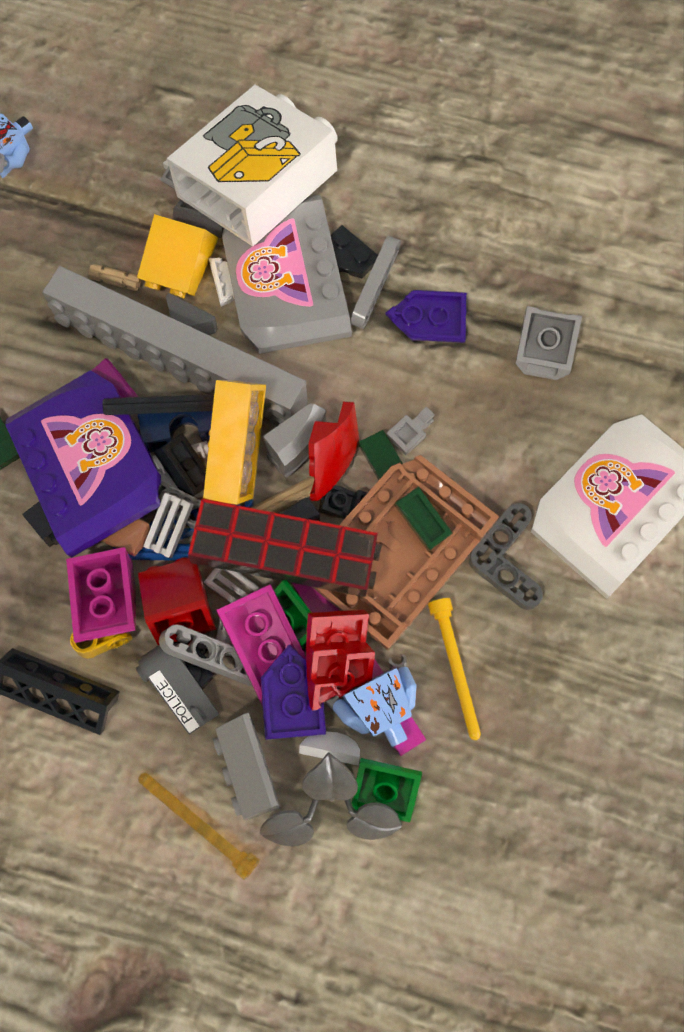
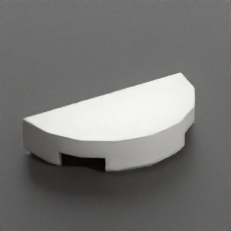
(222, 280)
(337, 744)

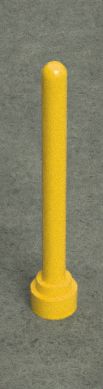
(441, 611)

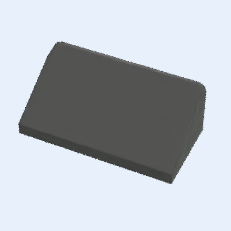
(187, 214)

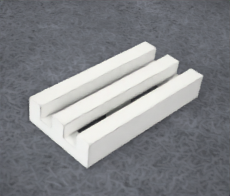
(158, 521)
(222, 593)

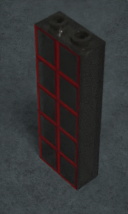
(284, 548)

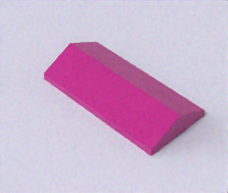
(258, 632)

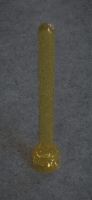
(242, 861)

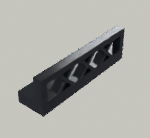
(55, 684)

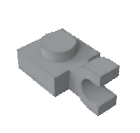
(410, 432)

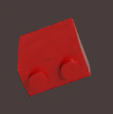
(175, 597)

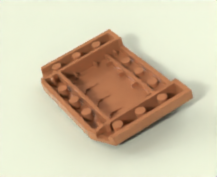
(405, 570)

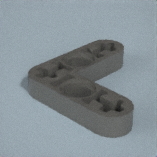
(498, 562)

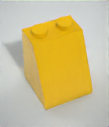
(175, 256)

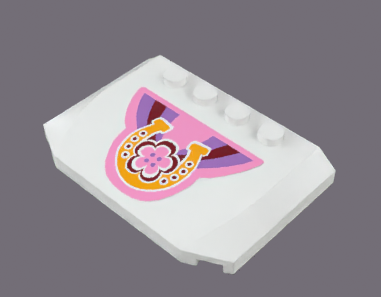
(614, 503)

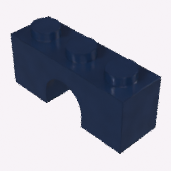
(160, 427)

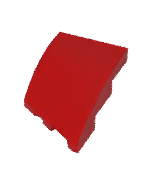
(332, 450)
(337, 654)

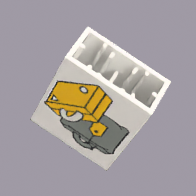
(254, 163)

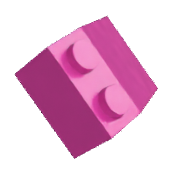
(102, 594)

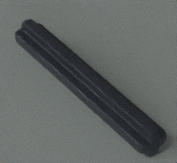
(158, 404)

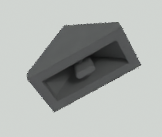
(191, 315)

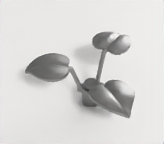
(331, 781)

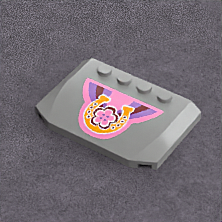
(289, 282)

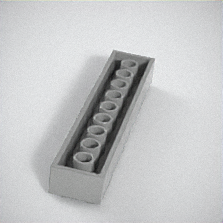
(168, 343)

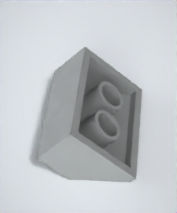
(246, 768)

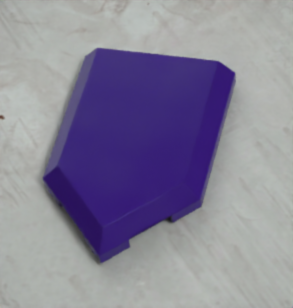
(431, 316)
(287, 700)

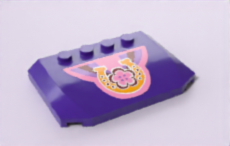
(85, 464)

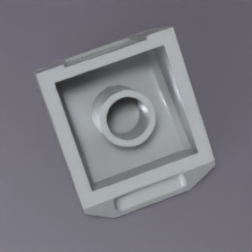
(547, 343)
(289, 441)

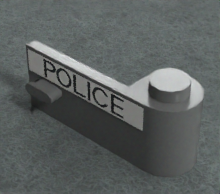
(177, 688)

